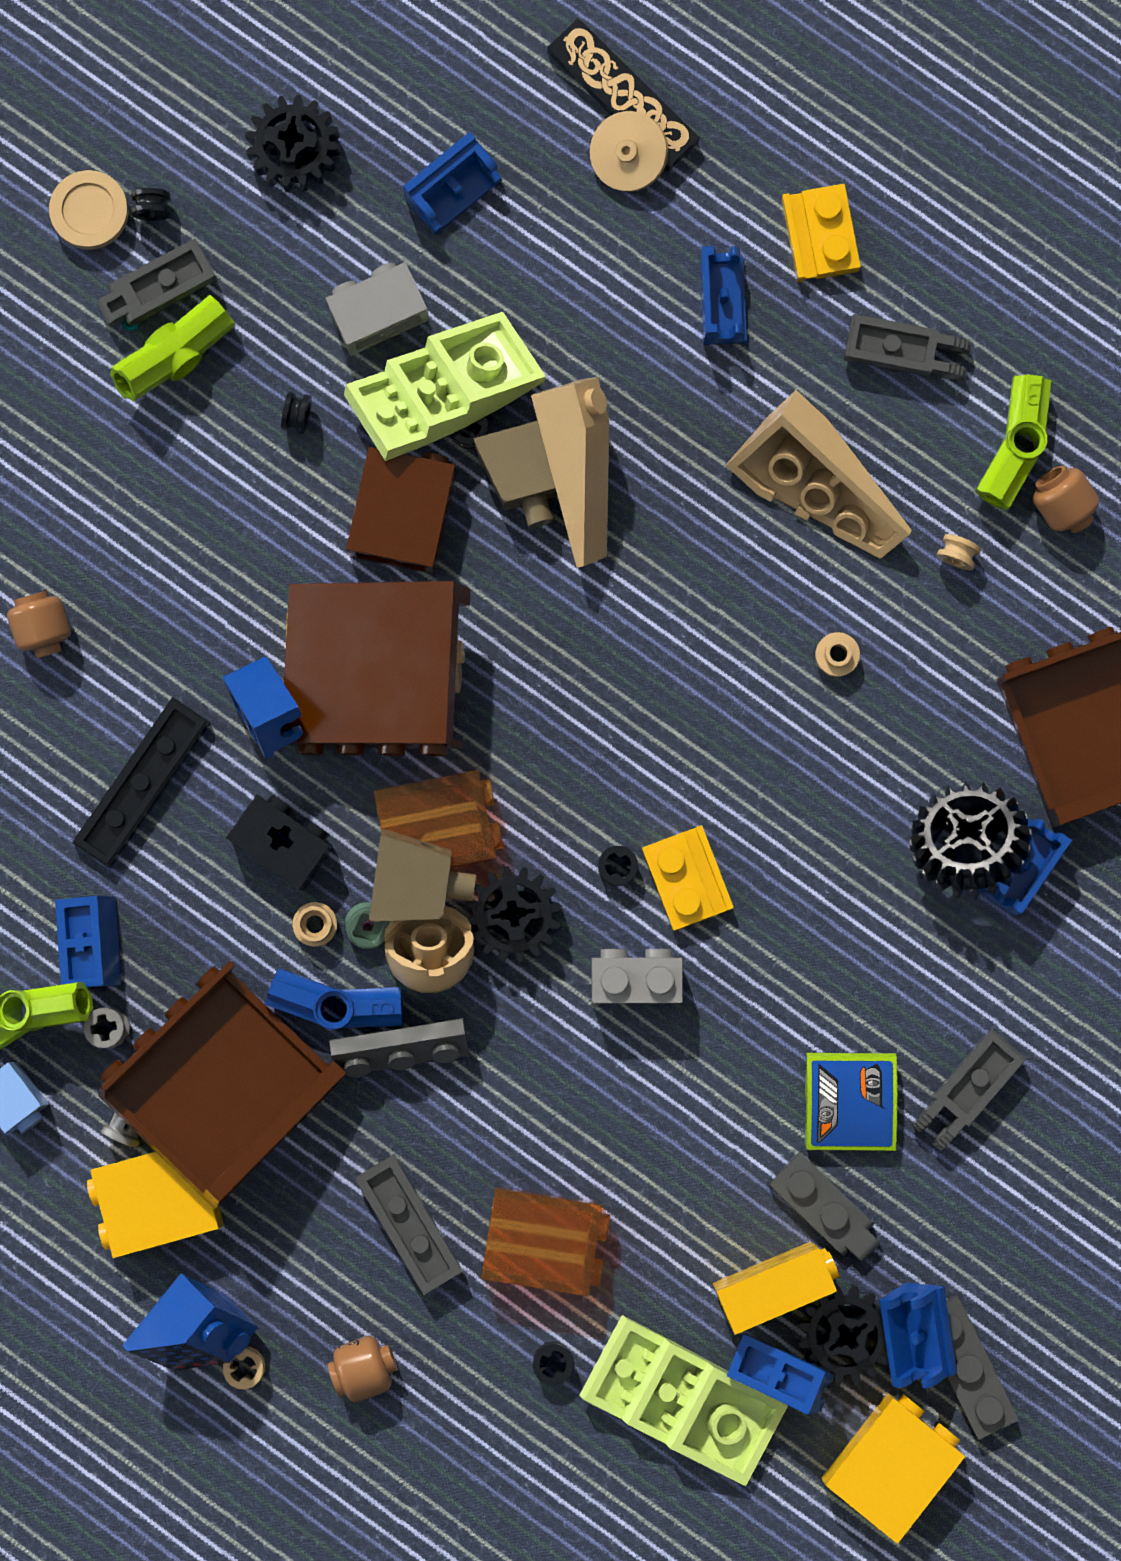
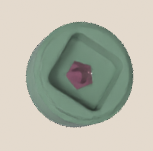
(363, 932)

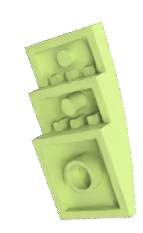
(444, 385)
(682, 1400)

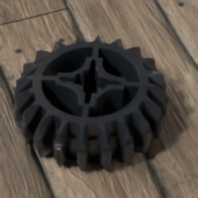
(963, 860)

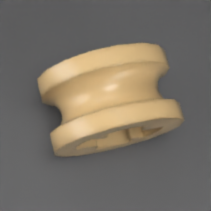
(958, 552)
(247, 1381)

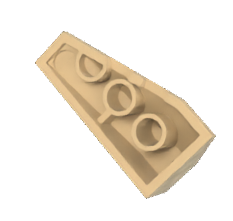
(577, 449)
(813, 470)

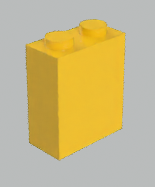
(147, 1205)
(776, 1286)
(894, 1466)

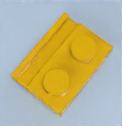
(821, 233)
(687, 878)

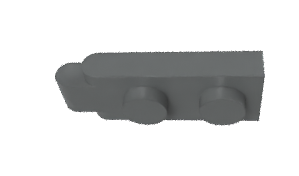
(157, 285)
(825, 1207)

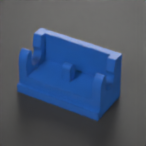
(452, 183)
(722, 296)
(264, 705)
(1045, 853)
(88, 941)
(918, 1335)
(779, 1375)

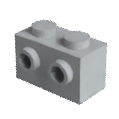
(377, 307)
(636, 980)

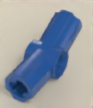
(307, 999)

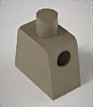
(519, 471)
(415, 880)

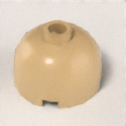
(430, 953)

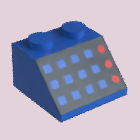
(191, 1328)

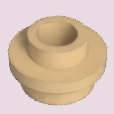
(832, 667)
(302, 917)

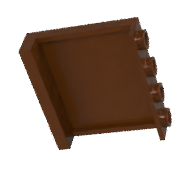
(374, 666)
(1070, 724)
(217, 1085)

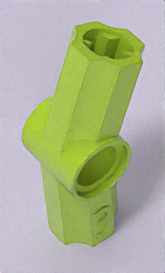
(172, 350)
(1025, 417)
(44, 1008)

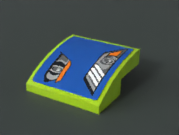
(851, 1101)

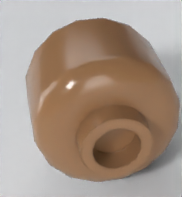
(1065, 499)
(39, 623)
(362, 1369)

